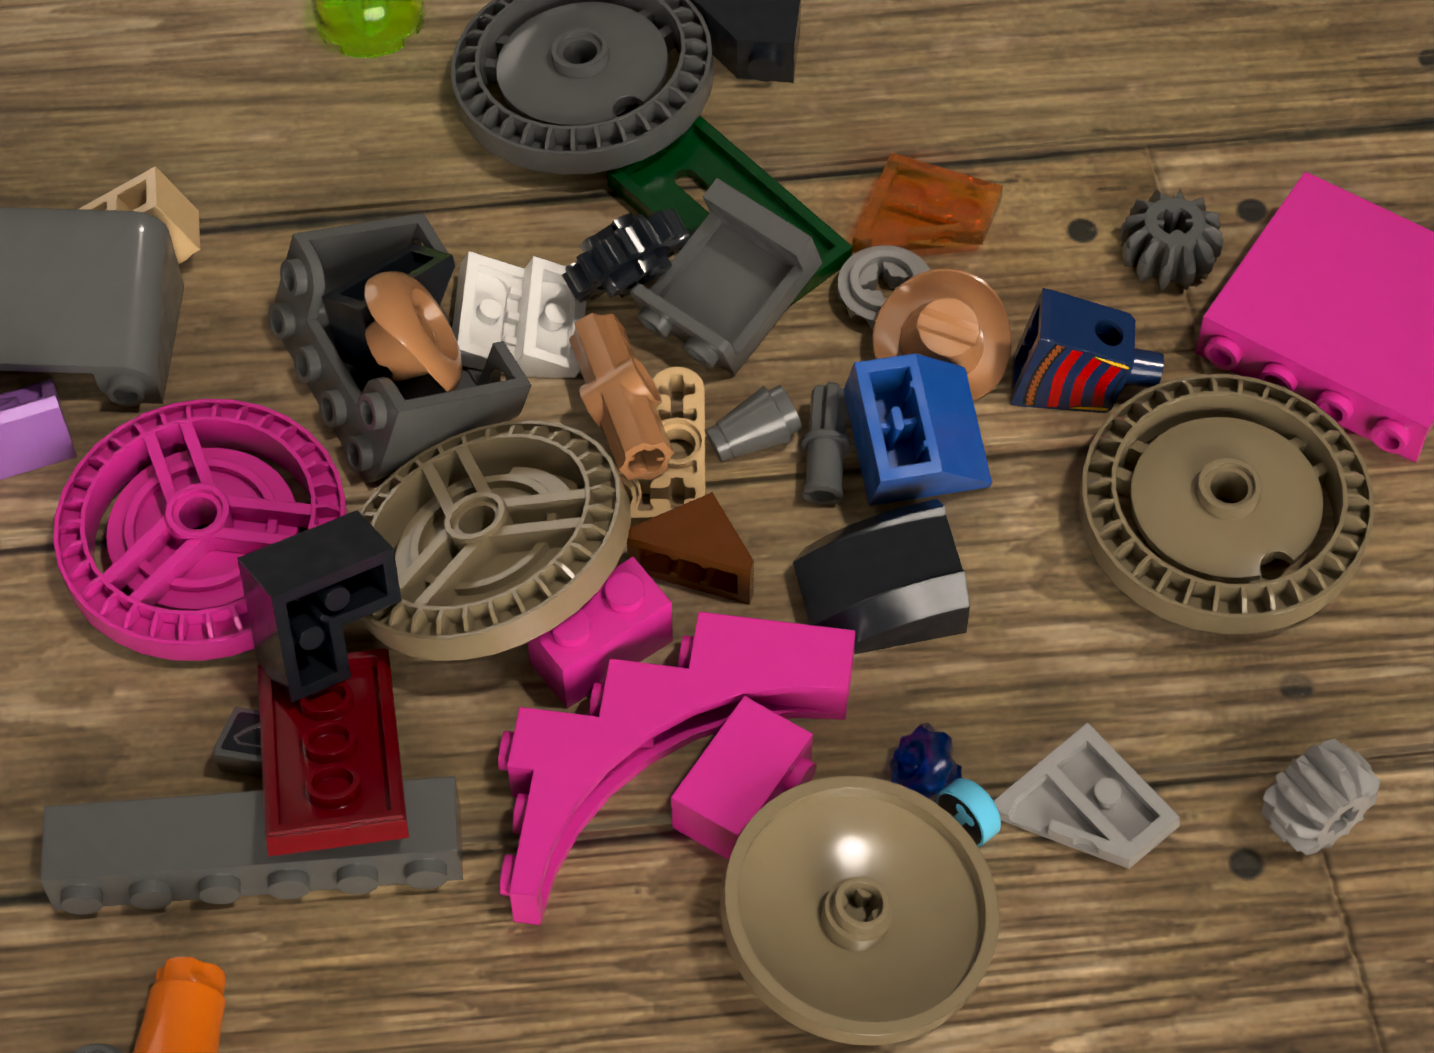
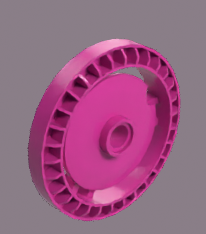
(184, 578)

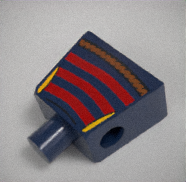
(1079, 356)

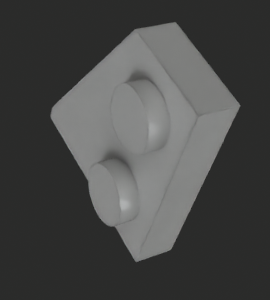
(1089, 802)

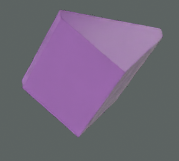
(32, 429)

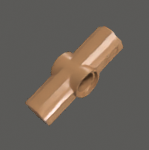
(621, 396)

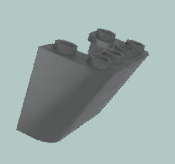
(371, 414)

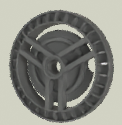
(571, 74)

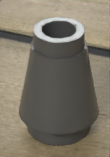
(755, 424)

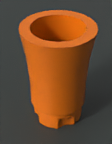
(184, 1009)

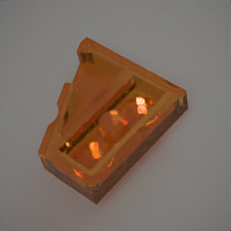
(926, 208)

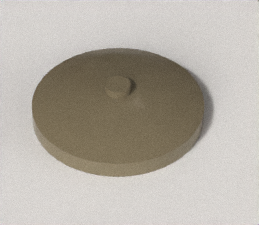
(859, 910)

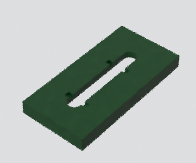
(705, 157)

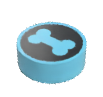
(971, 808)

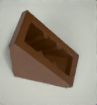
(695, 550)

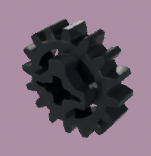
(625, 254)

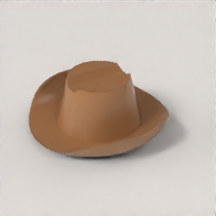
(948, 319)
(410, 331)

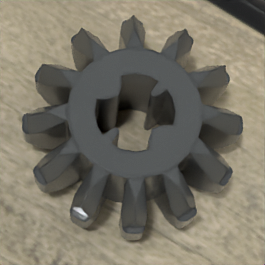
(1171, 239)

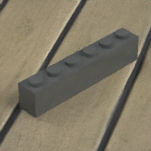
(218, 851)

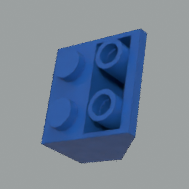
(914, 428)

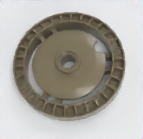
(1235, 444)
(495, 540)

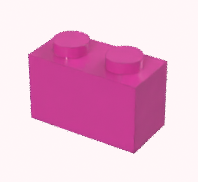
(620, 622)
(739, 773)

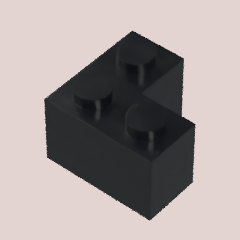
(305, 593)

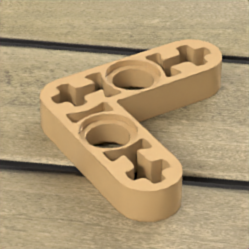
(683, 475)

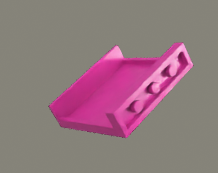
(1337, 313)

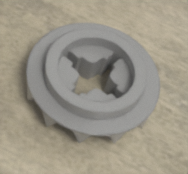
(860, 277)

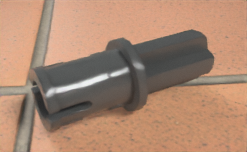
(826, 445)

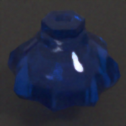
(924, 761)

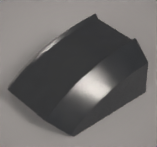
(887, 579)

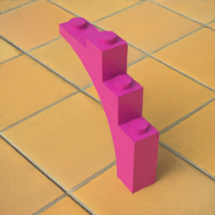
(573, 763)

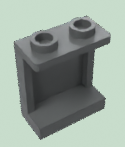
(729, 280)

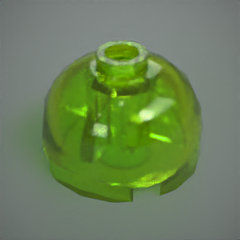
(367, 26)

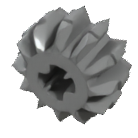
(1320, 796)

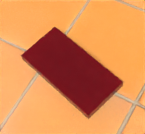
(333, 761)

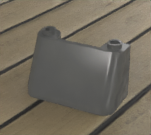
(90, 298)

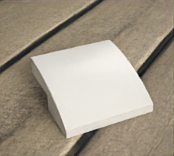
(519, 306)

